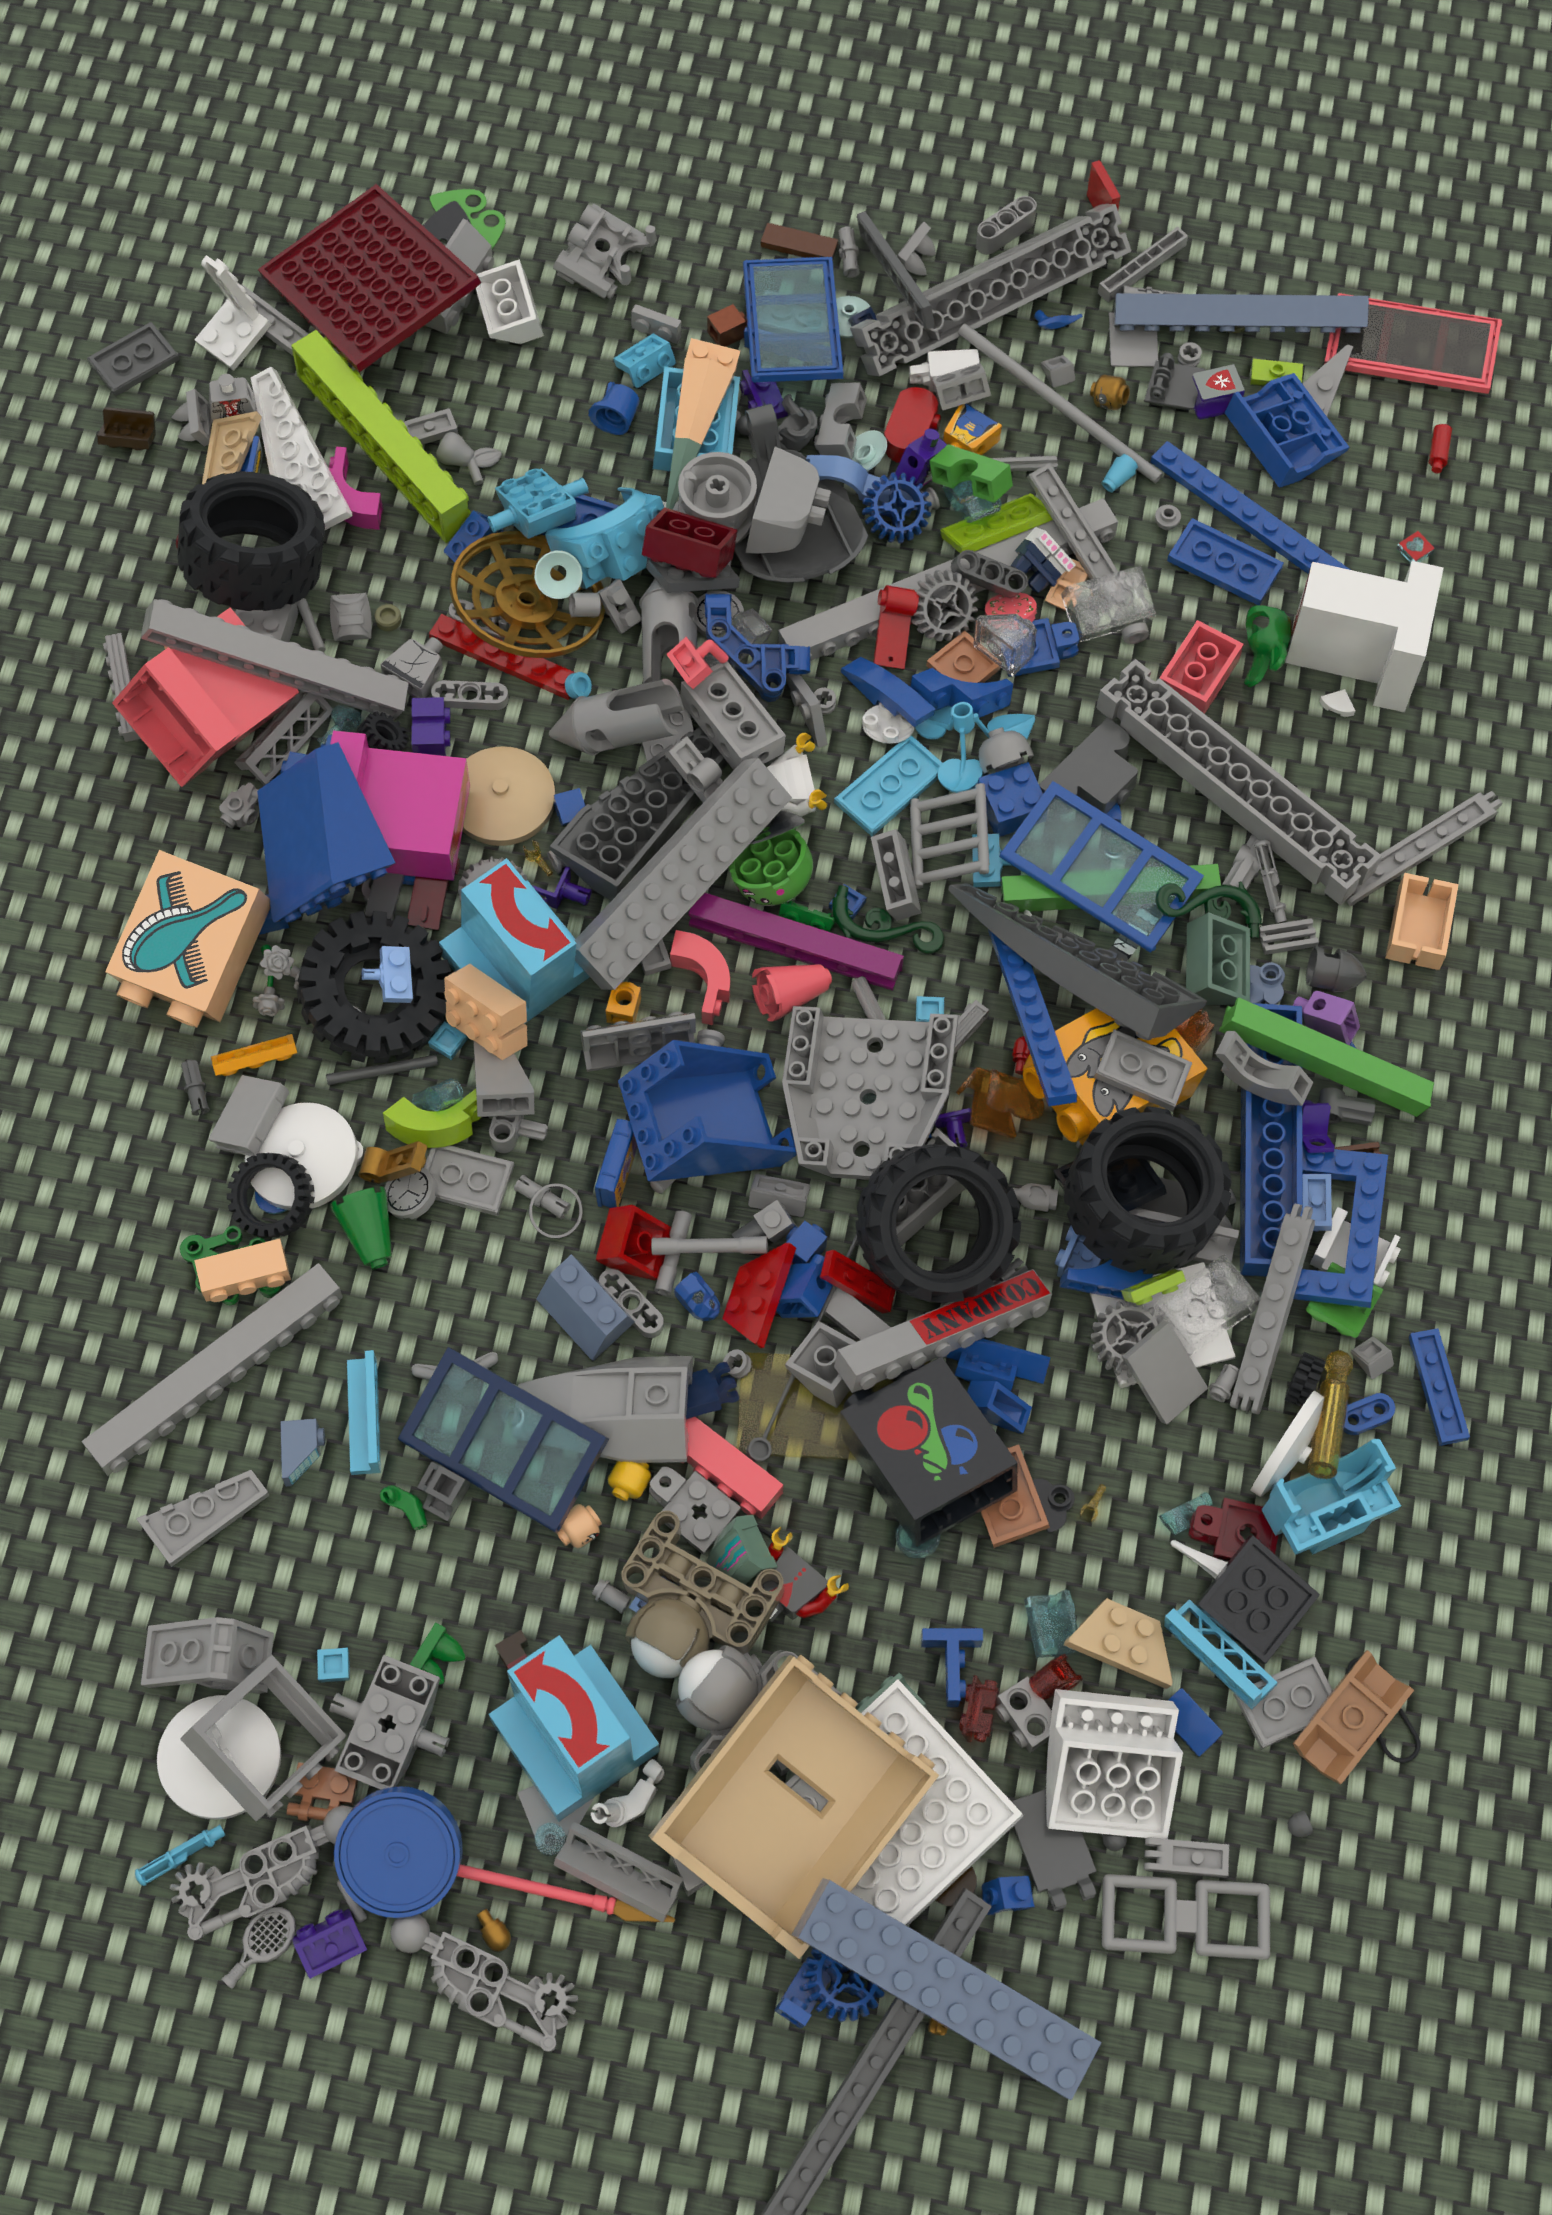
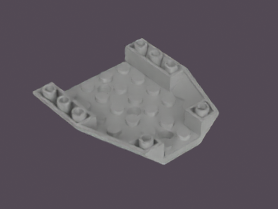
(832, 1071)

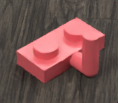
(691, 662)

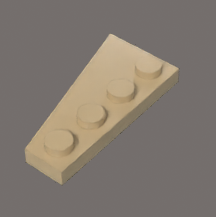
(230, 443)

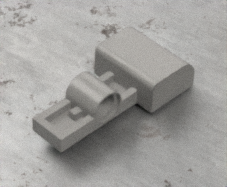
(699, 772)

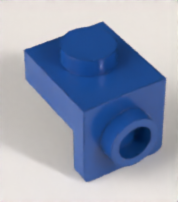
(1008, 1894)

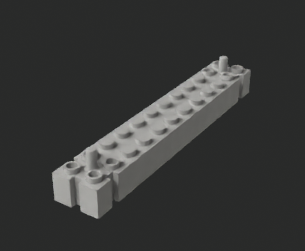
(993, 288)
(1238, 782)

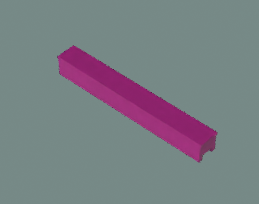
(796, 940)

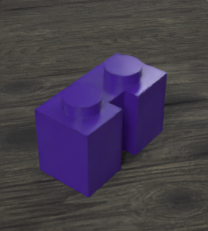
(429, 726)

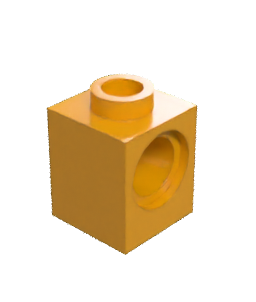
(617, 1012)

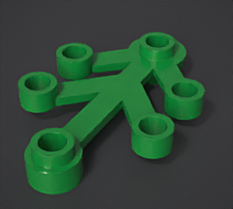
(205, 1250)

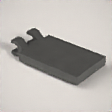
(1052, 1855)

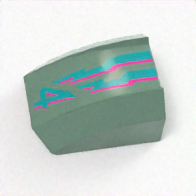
(741, 1551)

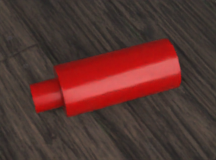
(1440, 447)

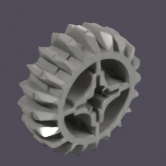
(932, 626)
(1119, 1318)

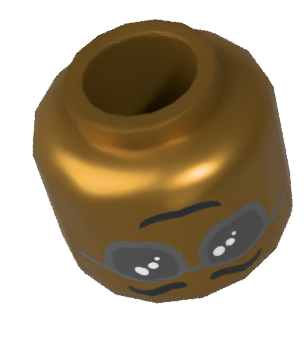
(1110, 392)

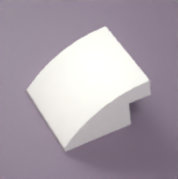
(1112, 1764)

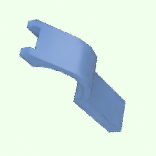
(852, 474)

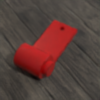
(895, 615)

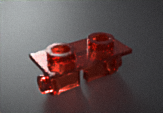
(979, 1697)

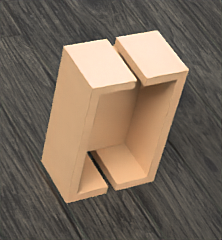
(1422, 922)
(486, 1011)

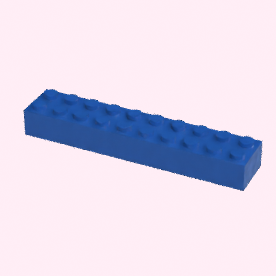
(1269, 1165)

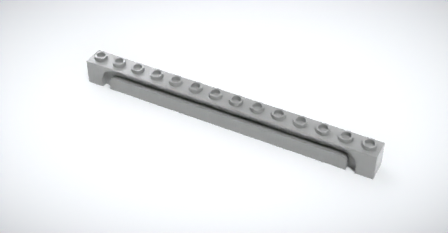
(860, 617)

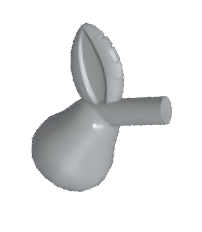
(456, 451)

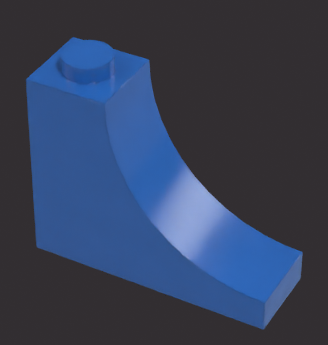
(1102, 1280)

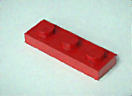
(857, 1281)

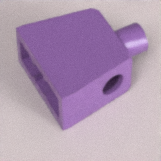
(1330, 1016)

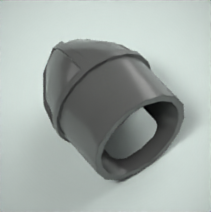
(1334, 971)

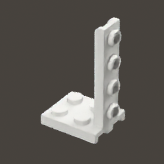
(236, 324)

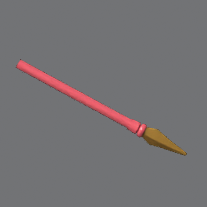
(597, 1902)

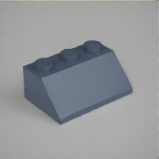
(583, 1307)

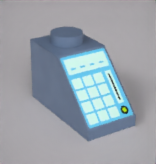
(299, 1447)

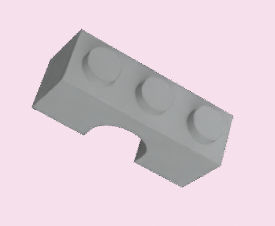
(842, 404)

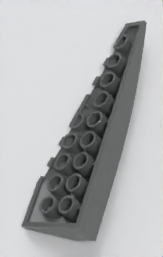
(631, 822)

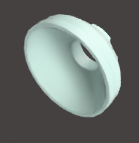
(558, 588)

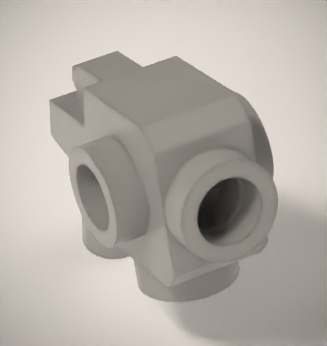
(239, 807)

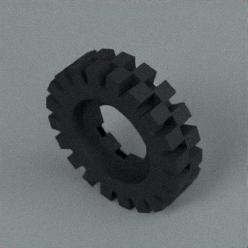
(343, 1025)

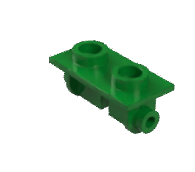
(802, 915)

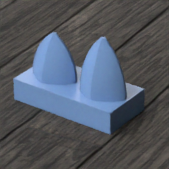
(1318, 1196)

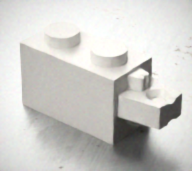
(941, 363)

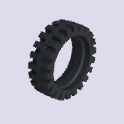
(240, 1186)

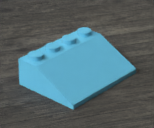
(720, 434)

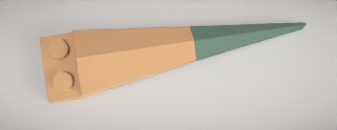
(704, 385)

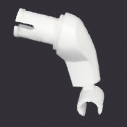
(626, 1808)

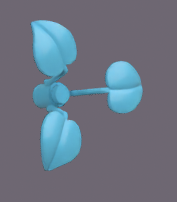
(964, 774)

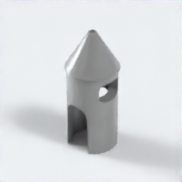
(665, 623)
(619, 717)

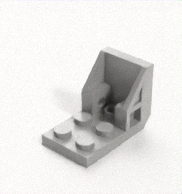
(205, 1652)

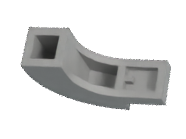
(1261, 1077)

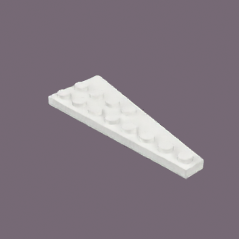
(291, 448)

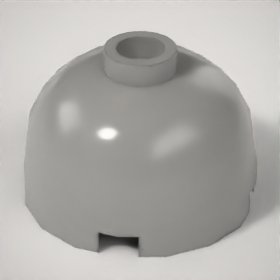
(1003, 750)

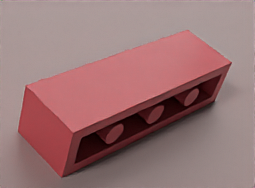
(731, 1470)

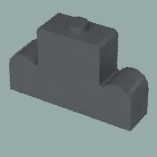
(1098, 768)

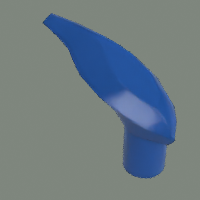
(1056, 321)

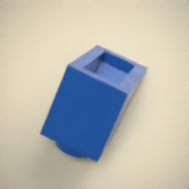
(1000, 1405)

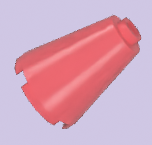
(788, 986)

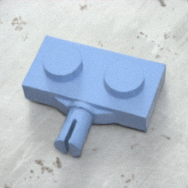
(393, 974)

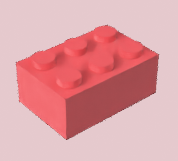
(1202, 665)

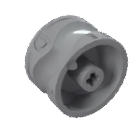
(719, 490)

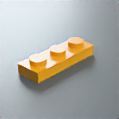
(254, 1055)

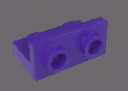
(762, 394)
(328, 1942)

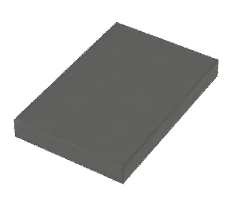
(133, 359)

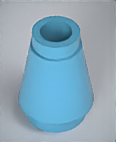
(1120, 472)

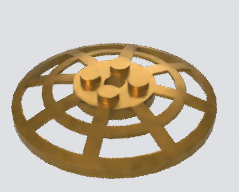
(508, 597)

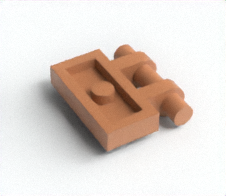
(326, 1786)

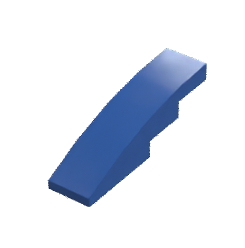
(889, 690)

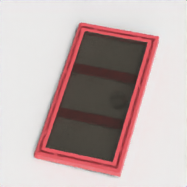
(1422, 346)

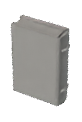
(249, 1115)

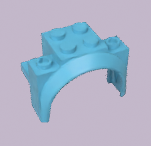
(612, 542)
(1328, 1511)

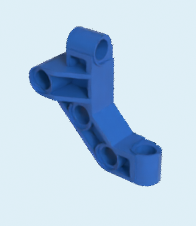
(769, 661)

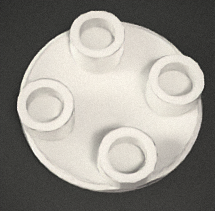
(884, 727)

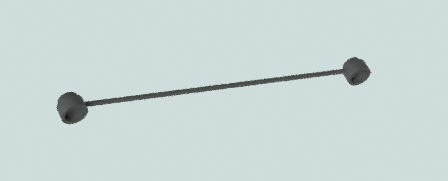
(760, 1448)

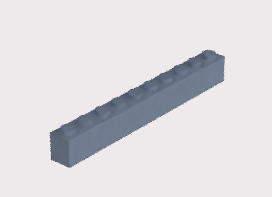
(1241, 311)

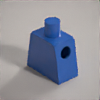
(804, 1290)

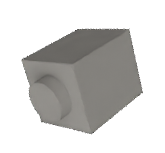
(775, 1221)

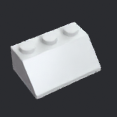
(508, 304)

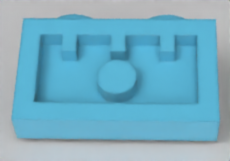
(646, 359)

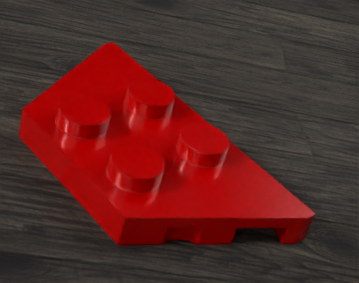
(758, 1293)

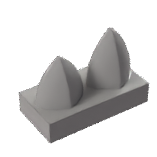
(922, 244)
(197, 413)

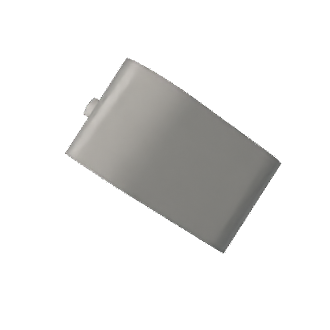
(514, 1126)

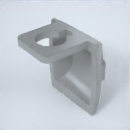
(350, 617)

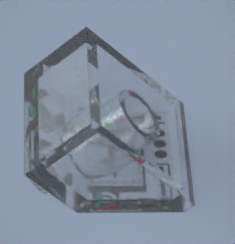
(1005, 640)

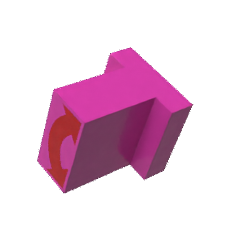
(415, 803)

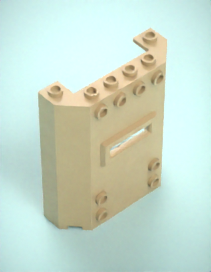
(759, 1836)

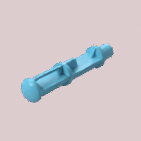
(178, 1855)

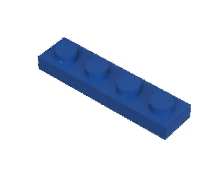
(1439, 1387)

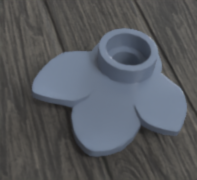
(1265, 988)

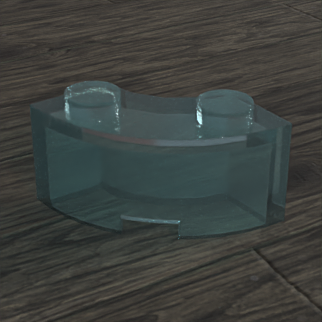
(972, 507)

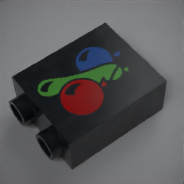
(928, 1450)

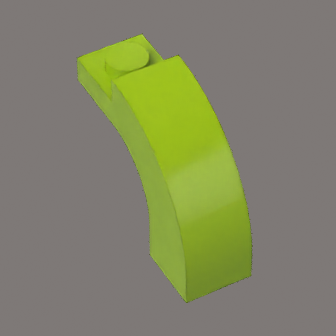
(432, 1127)

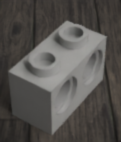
(961, 386)
(1034, 1712)

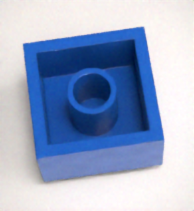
(1010, 797)

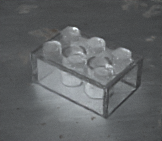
(1109, 603)
(1208, 1304)

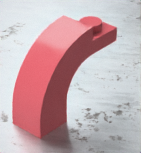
(703, 958)

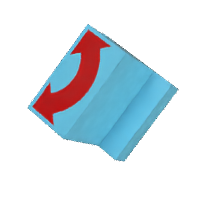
(514, 939)
(571, 1726)

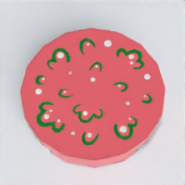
(1021, 604)

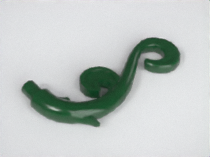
(1209, 899)
(879, 916)

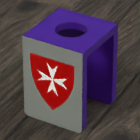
(1216, 390)

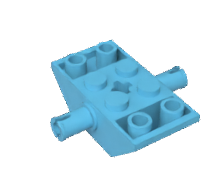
(536, 503)

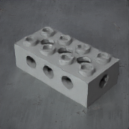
(733, 717)

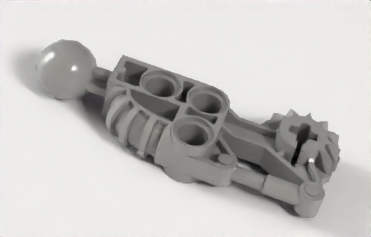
(282, 1875)
(464, 1984)

